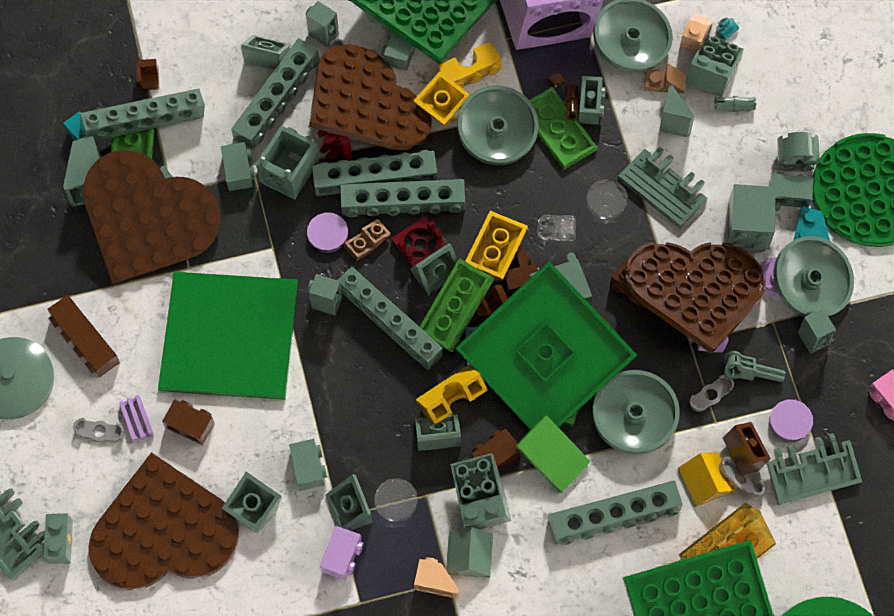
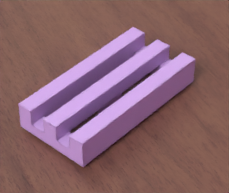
(130, 402)

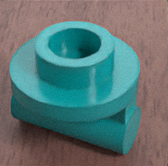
(726, 28)

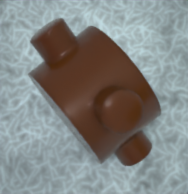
(556, 80)

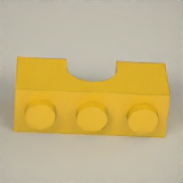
(486, 63)
(463, 384)

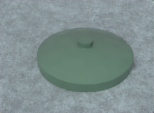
(632, 35)
(497, 125)
(813, 276)
(24, 377)
(636, 412)

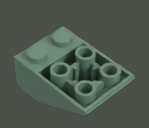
(713, 65)
(480, 492)

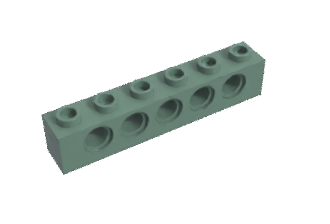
(299, 53)
(142, 115)
(327, 186)
(395, 190)
(390, 319)
(665, 492)

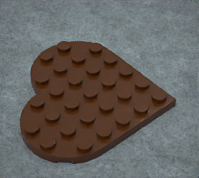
(361, 101)
(144, 217)
(697, 290)
(161, 527)

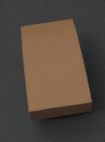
(369, 239)

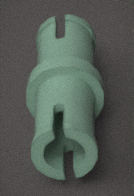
(735, 103)

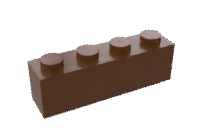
(83, 336)

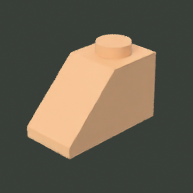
(695, 33)
(434, 579)

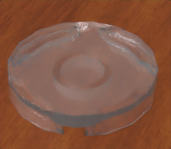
(607, 199)
(395, 500)

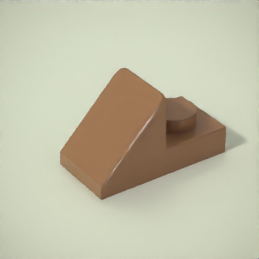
(661, 80)

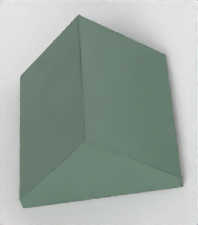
(264, 51)
(676, 115)
(435, 269)
(438, 436)
(252, 502)
(349, 504)
(469, 552)

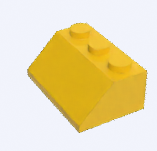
(496, 245)

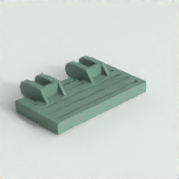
(663, 191)
(816, 471)
(15, 549)

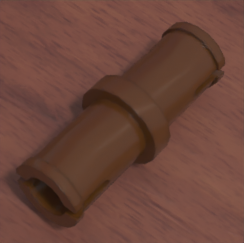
(571, 101)

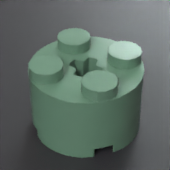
(798, 151)

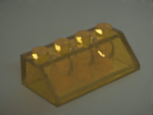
(739, 526)

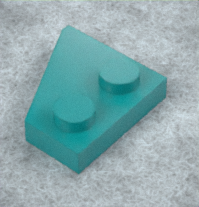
(811, 223)

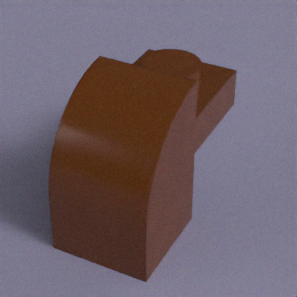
(519, 276)
(491, 302)

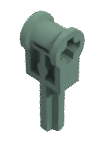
(747, 369)

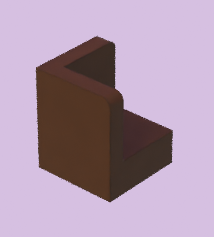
(147, 74)

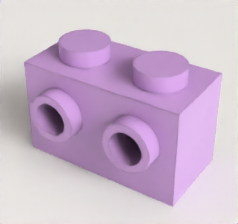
(341, 553)

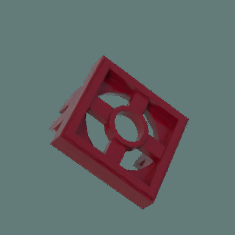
(337, 144)
(422, 224)

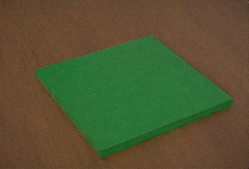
(228, 335)
(546, 350)

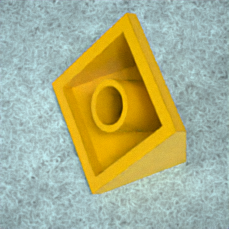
(442, 99)
(704, 478)

